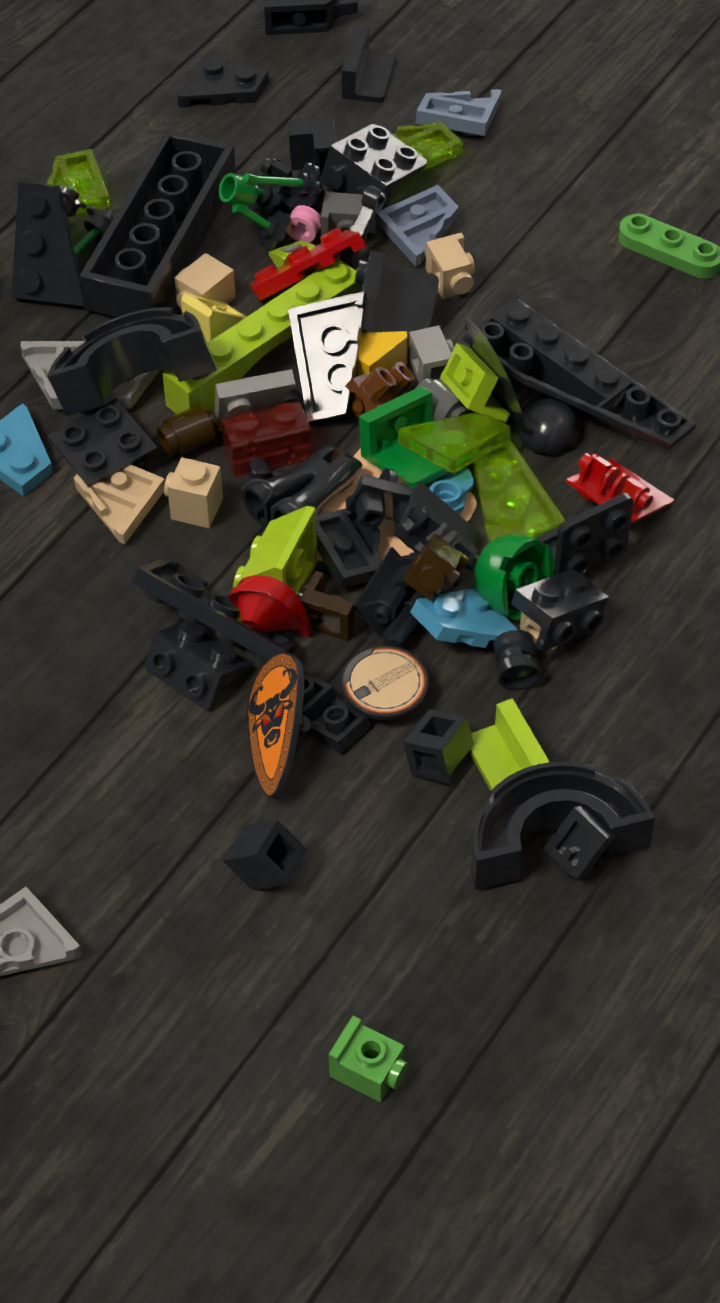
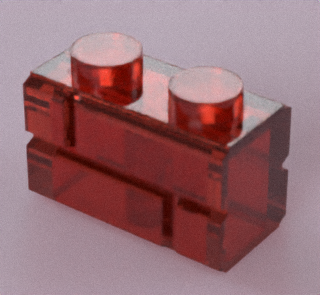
(273, 433)

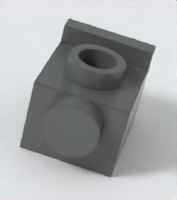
(342, 211)

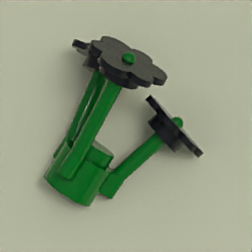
(264, 194)

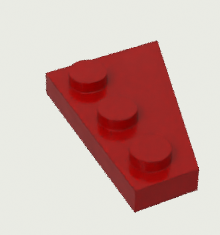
(272, 280)

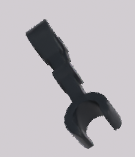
(371, 202)

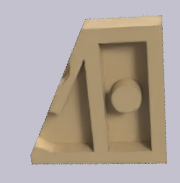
(123, 499)

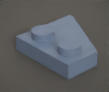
(459, 111)
(418, 221)

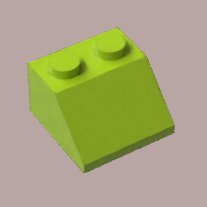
(284, 550)

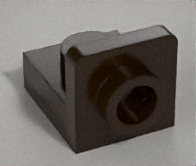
(326, 612)

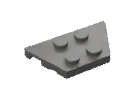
(41, 356)

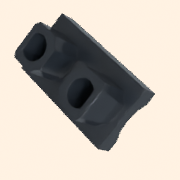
(379, 499)

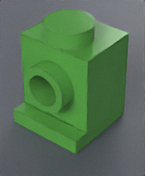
(363, 1074)

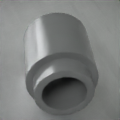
(444, 401)

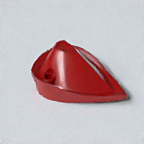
(269, 605)

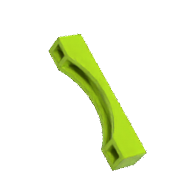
(257, 335)

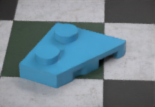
(22, 453)
(461, 618)

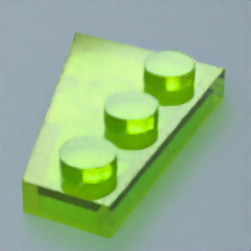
(512, 496)

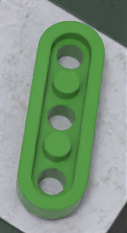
(670, 245)

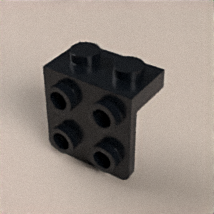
(370, 159)
(396, 295)
(591, 536)

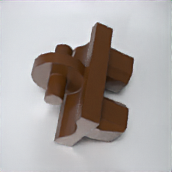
(379, 387)

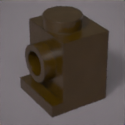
(435, 567)

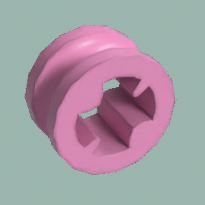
(307, 216)

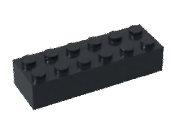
(157, 226)

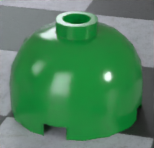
(509, 565)

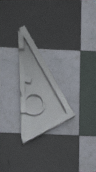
(31, 935)

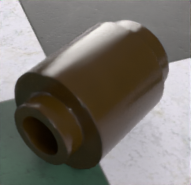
(187, 431)

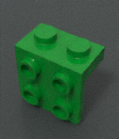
(380, 437)

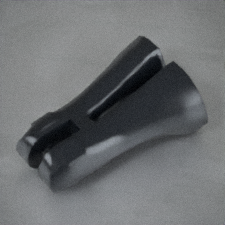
(307, 484)

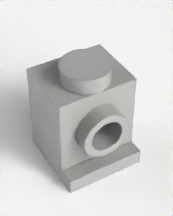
(429, 352)

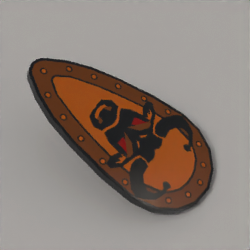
(276, 720)

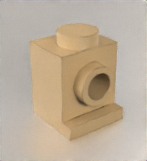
(451, 264)

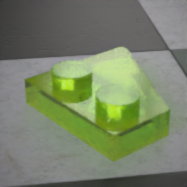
(455, 440)

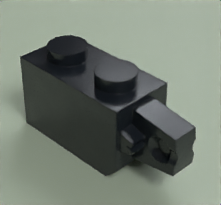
(304, 15)

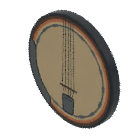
(384, 682)

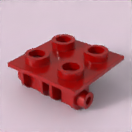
(605, 479)

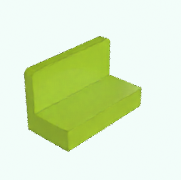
(472, 382)
(505, 746)

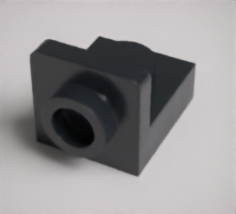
(579, 844)

